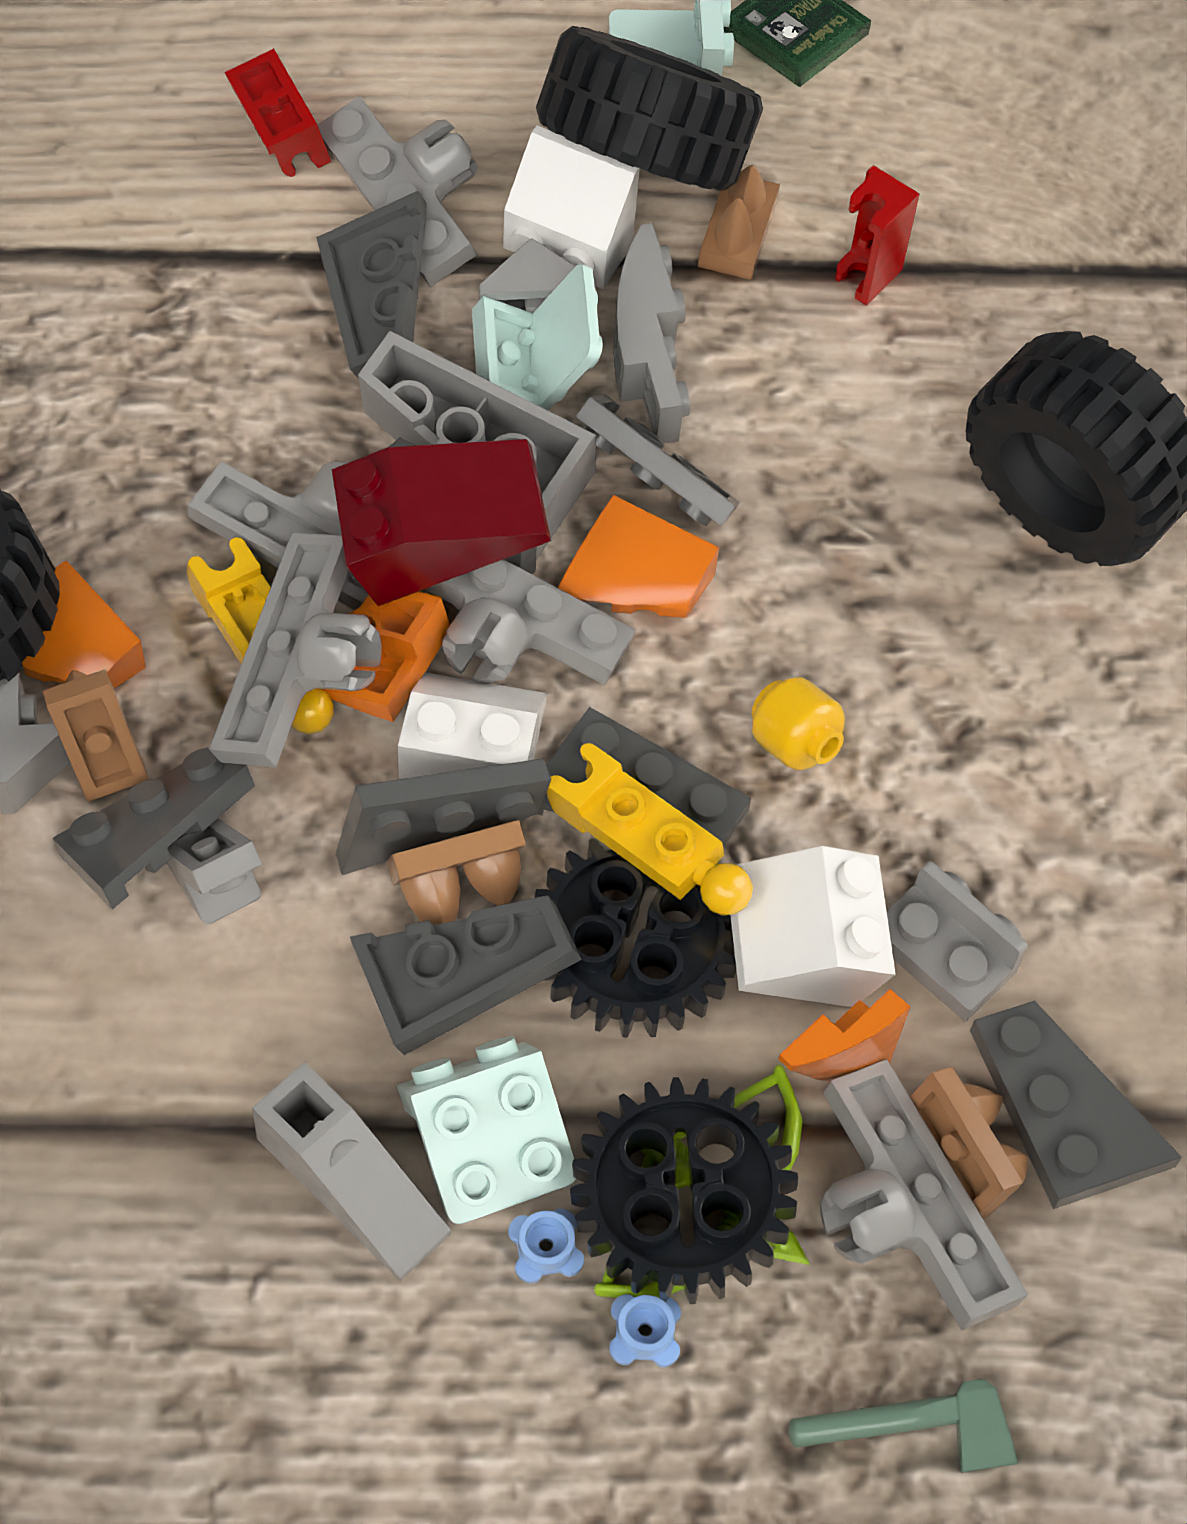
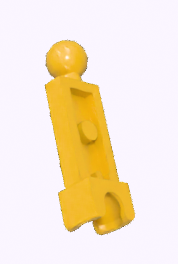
(235, 604)
(649, 833)

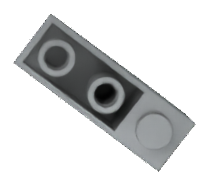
(348, 1170)

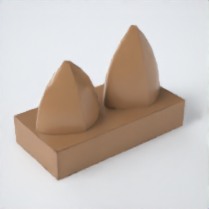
(739, 225)
(95, 734)
(431, 875)
(960, 1124)

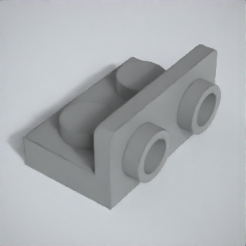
(953, 941)

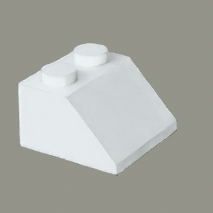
(572, 204)
(467, 726)
(814, 927)

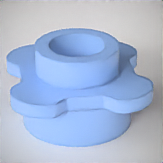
(554, 1226)
(645, 1310)

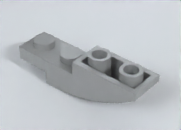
(647, 335)

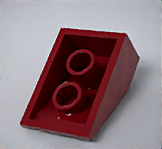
(436, 512)

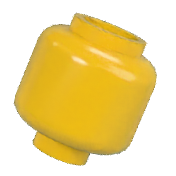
(798, 723)

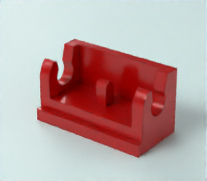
(277, 111)
(880, 233)

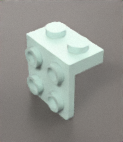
(684, 34)
(542, 350)
(490, 1128)

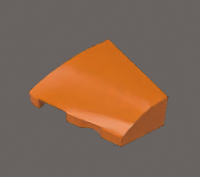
(640, 563)
(85, 637)
(410, 639)
(851, 1043)

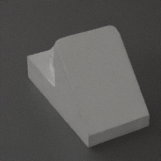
(28, 750)
(215, 870)

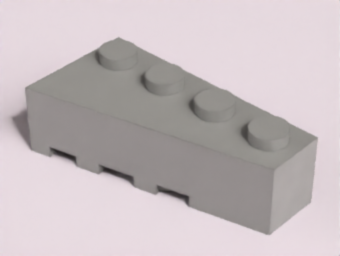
(439, 402)

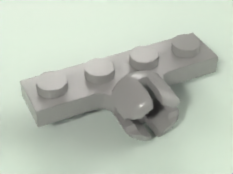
(390, 170)
(265, 519)
(512, 610)
(295, 650)
(912, 1199)

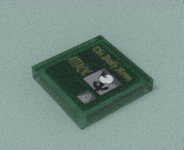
(797, 35)

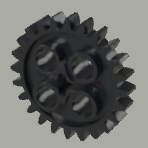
(692, 951)
(621, 1192)

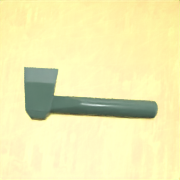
(974, 1408)

